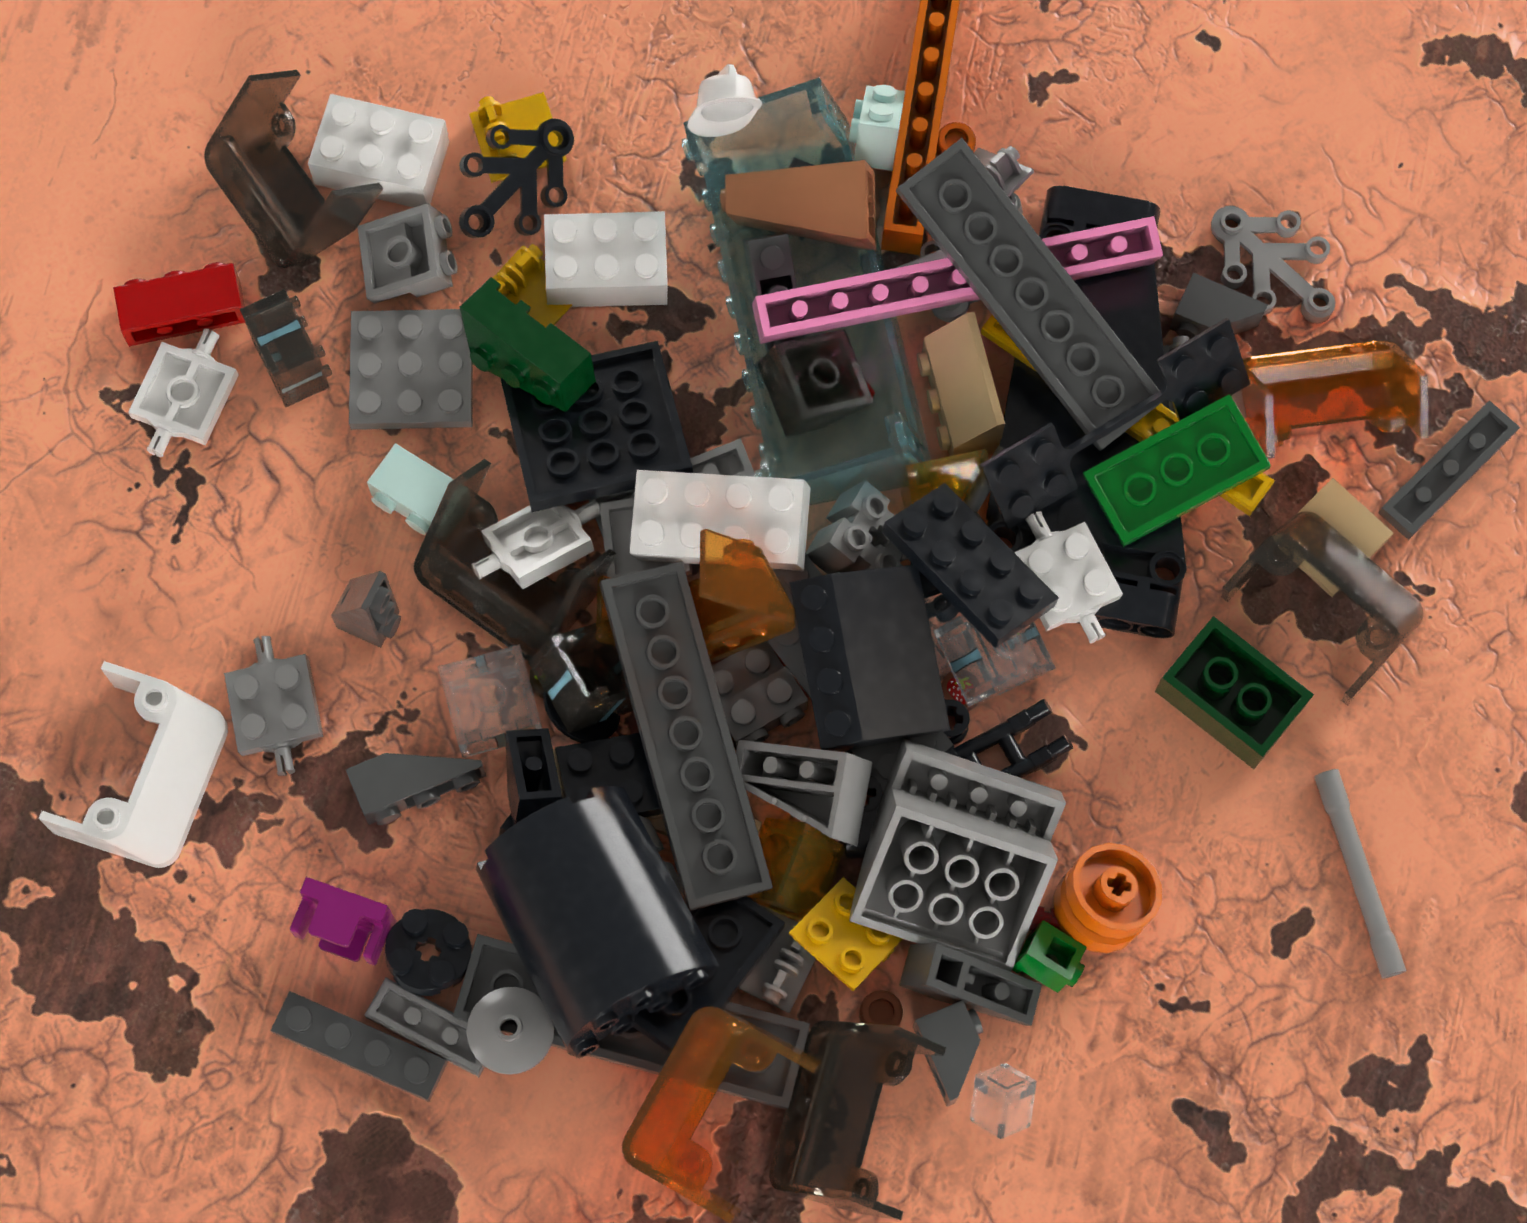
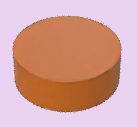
(952, 133)

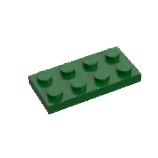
(1176, 470)

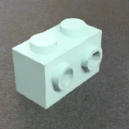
(877, 126)
(408, 487)

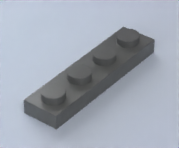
(1448, 470)
(359, 1046)

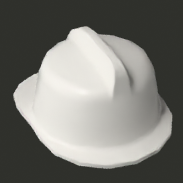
(723, 104)

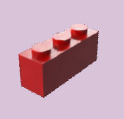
(179, 303)

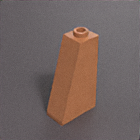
(808, 201)

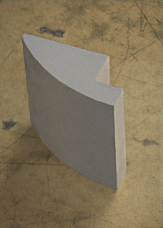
(957, 855)

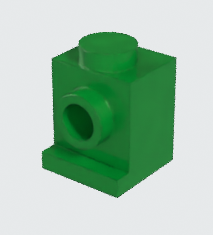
(1051, 957)

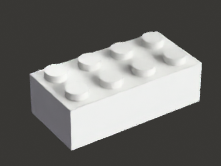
(678, 505)

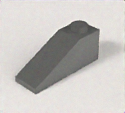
(955, 977)

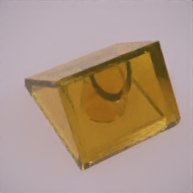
(799, 866)

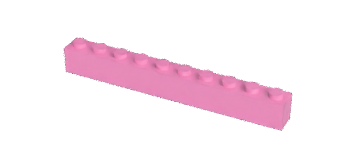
(940, 283)

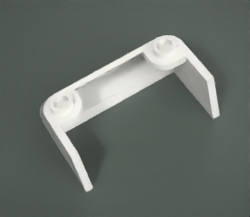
(171, 780)

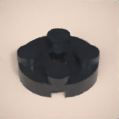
(424, 928)

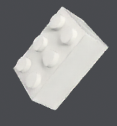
(380, 145)
(606, 259)

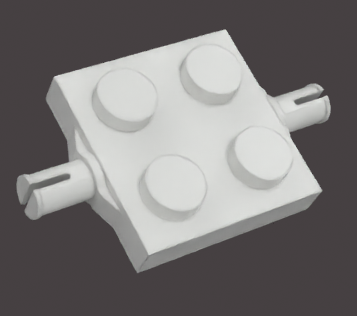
(183, 393)
(537, 542)
(1074, 571)

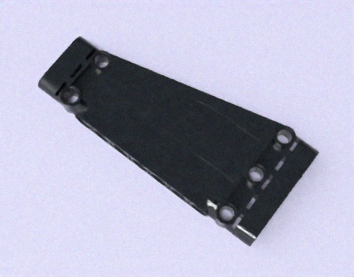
(1132, 311)

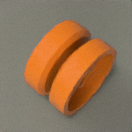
(1108, 897)

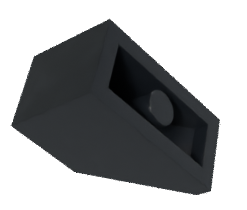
(530, 772)

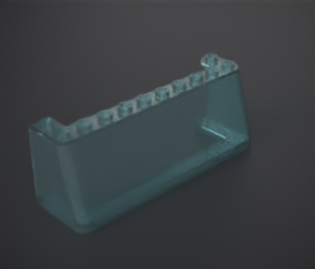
(878, 438)

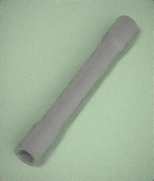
(1381, 938)

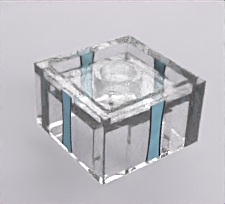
(987, 670)
(489, 698)

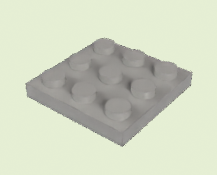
(409, 370)

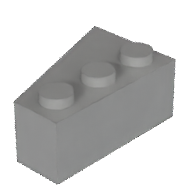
(810, 784)

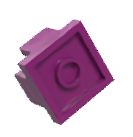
(342, 921)

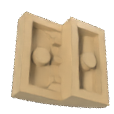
(1350, 520)

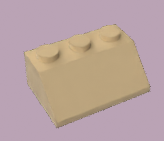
(961, 388)

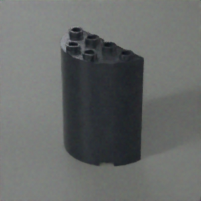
(594, 915)

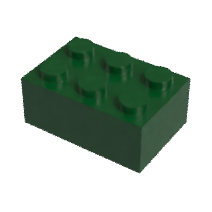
(1233, 692)

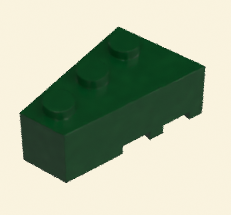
(523, 350)

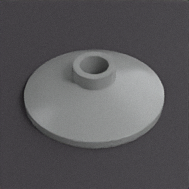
(513, 1052)

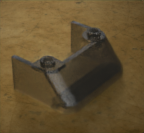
(268, 184)
(497, 600)
(1391, 608)
(834, 1112)

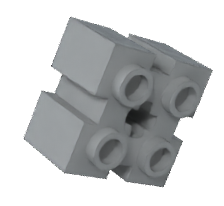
(855, 534)

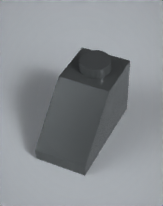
(1209, 303)
(958, 1032)

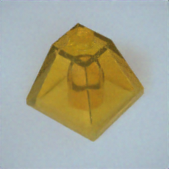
(957, 471)

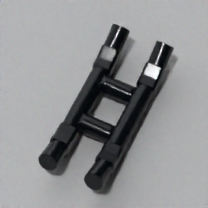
(1004, 735)

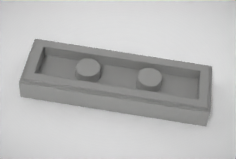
(423, 1024)

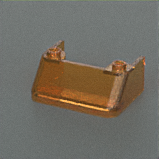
(1334, 387)
(734, 598)
(663, 1127)

